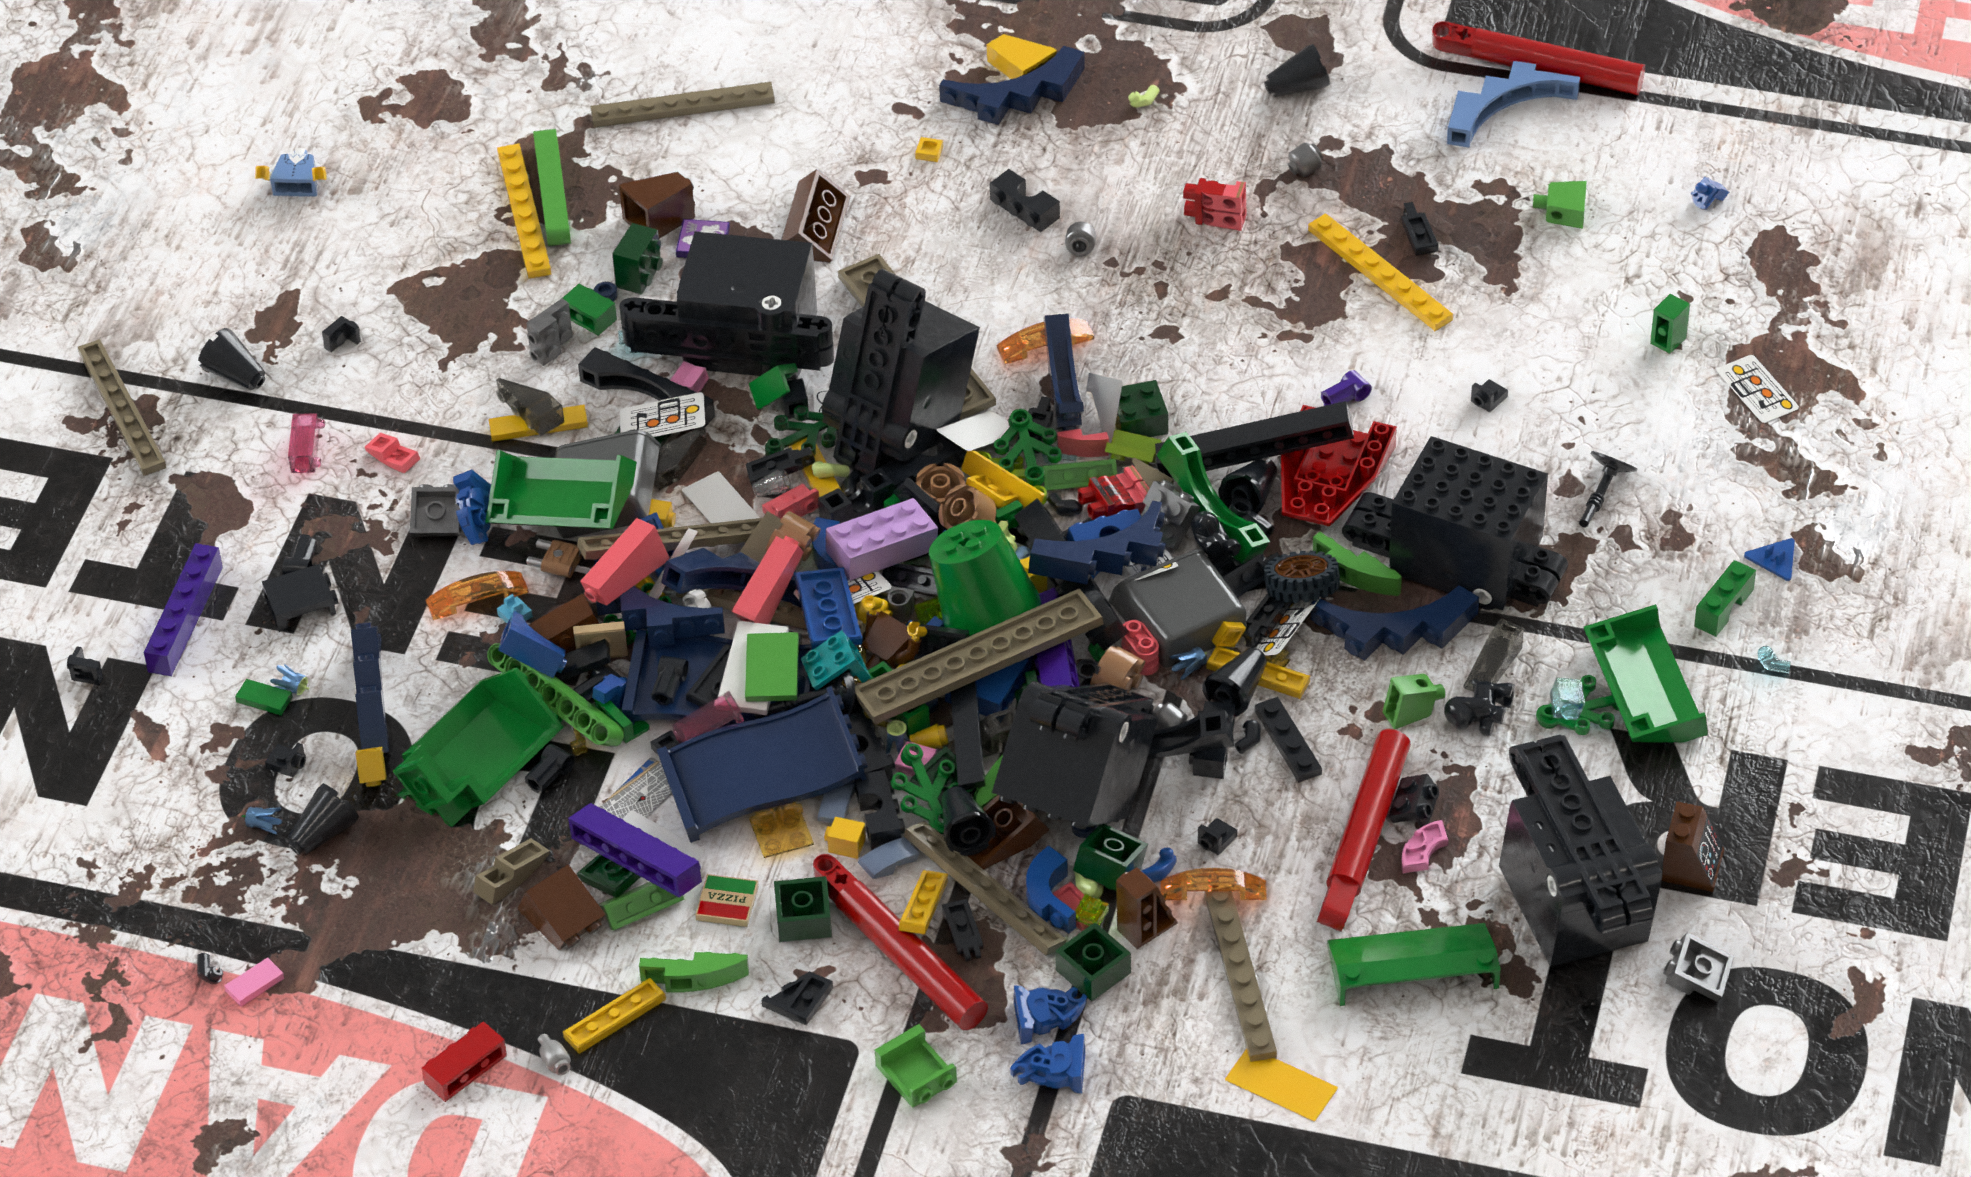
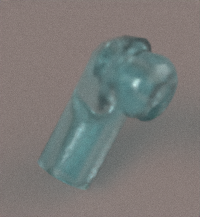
(1771, 662)

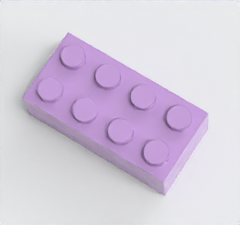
(881, 539)

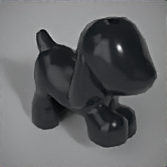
(1215, 542)
(1481, 707)

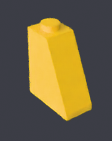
(1017, 56)

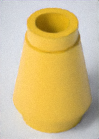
(931, 737)

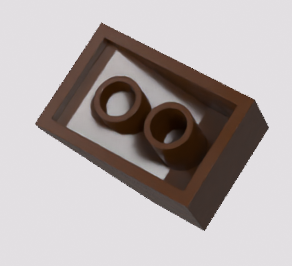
(1015, 832)

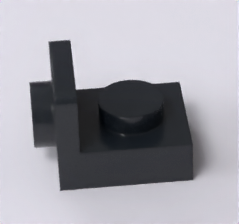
(339, 332)
(1488, 395)
(84, 669)
(286, 760)
(1216, 836)

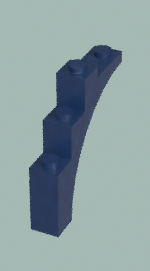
(1022, 93)
(1062, 372)
(1108, 554)
(706, 570)
(663, 619)
(1399, 630)
(369, 686)

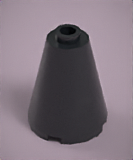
(1298, 74)
(231, 360)
(1249, 482)
(1236, 680)
(321, 820)
(965, 823)

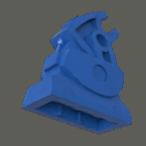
(473, 505)
(1044, 1010)
(1054, 1065)

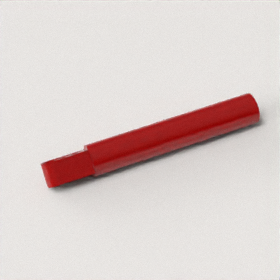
(1551, 58)
(1364, 827)
(901, 947)

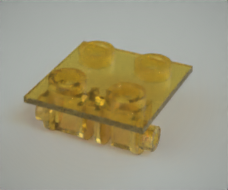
(781, 830)

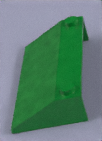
(559, 491)
(1645, 678)
(1412, 957)

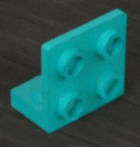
(833, 659)

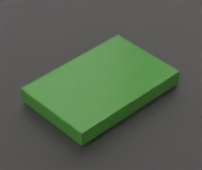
(771, 667)

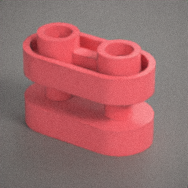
(1142, 644)

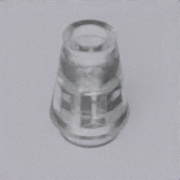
(774, 483)

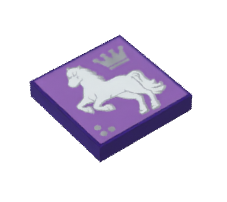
(690, 226)

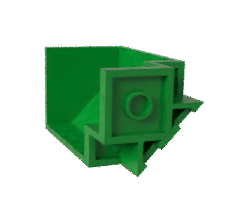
(477, 746)

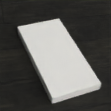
(735, 670)

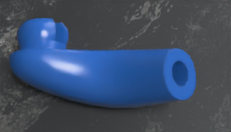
(1162, 866)

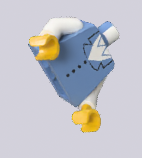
(293, 174)

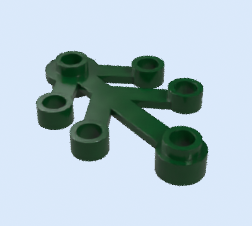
(804, 430)

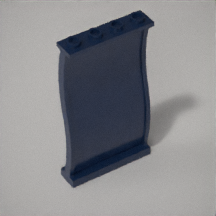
(700, 653)
(762, 764)

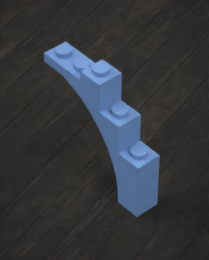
(1498, 93)

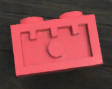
(797, 500)

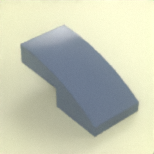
(836, 803)
(886, 857)

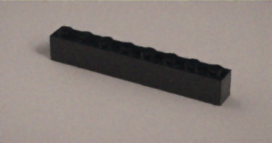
(1271, 436)
(1038, 523)

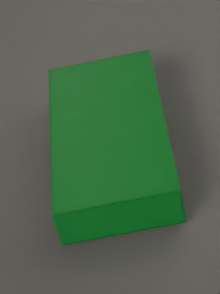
(263, 697)

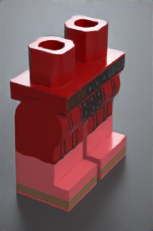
(1216, 203)
(1114, 493)

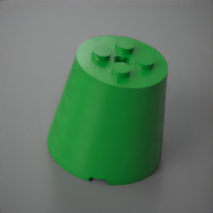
(979, 577)

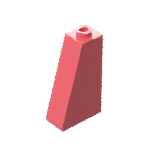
(625, 563)
(769, 582)

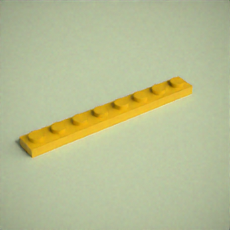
(524, 211)
(1380, 272)

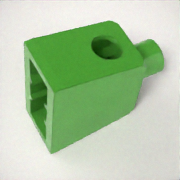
(1563, 203)
(1411, 699)

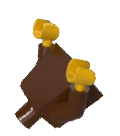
(888, 638)

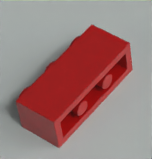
(464, 1061)

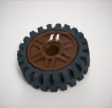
(1302, 576)

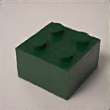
(637, 258)
(1142, 410)
(1108, 855)
(802, 909)
(1093, 961)

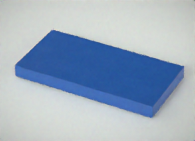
(827, 605)

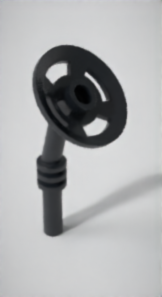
(1611, 468)
(847, 695)

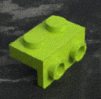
(1132, 446)

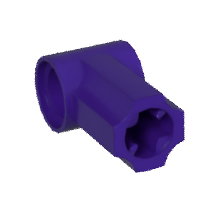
(1350, 387)

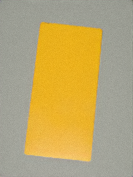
(1282, 1085)

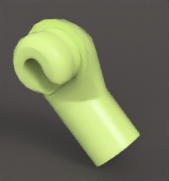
(1143, 100)
(825, 470)
(1088, 886)

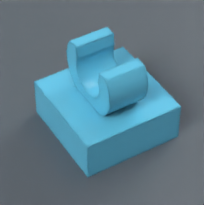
(513, 604)

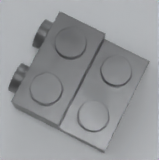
(549, 331)
(434, 511)
(1178, 511)
(1698, 967)

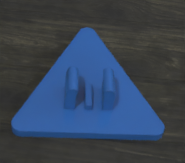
(1774, 557)

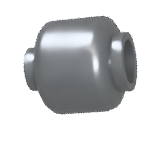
(1305, 159)
(1080, 238)
(1169, 715)

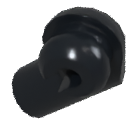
(206, 972)

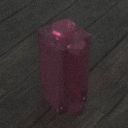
(304, 443)
(708, 717)

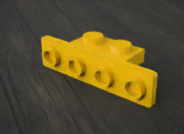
(997, 482)

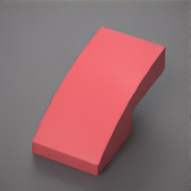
(1075, 443)
(388, 451)

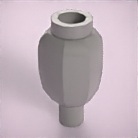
(554, 1055)

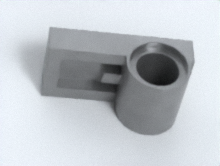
(900, 602)

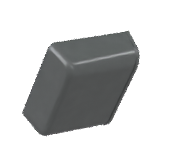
(632, 444)
(1180, 604)

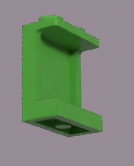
(914, 1067)

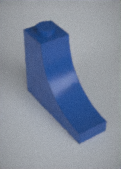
(531, 648)
(998, 689)

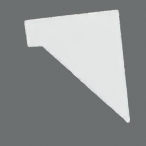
(1106, 397)

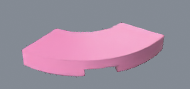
(1421, 846)

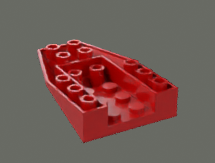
(1329, 478)

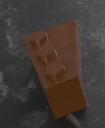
(559, 623)
(1141, 909)

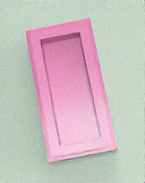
(254, 982)

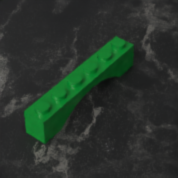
(1185, 464)

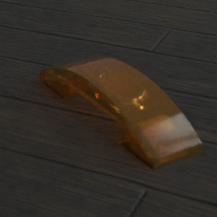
(1033, 337)
(474, 588)
(1214, 879)

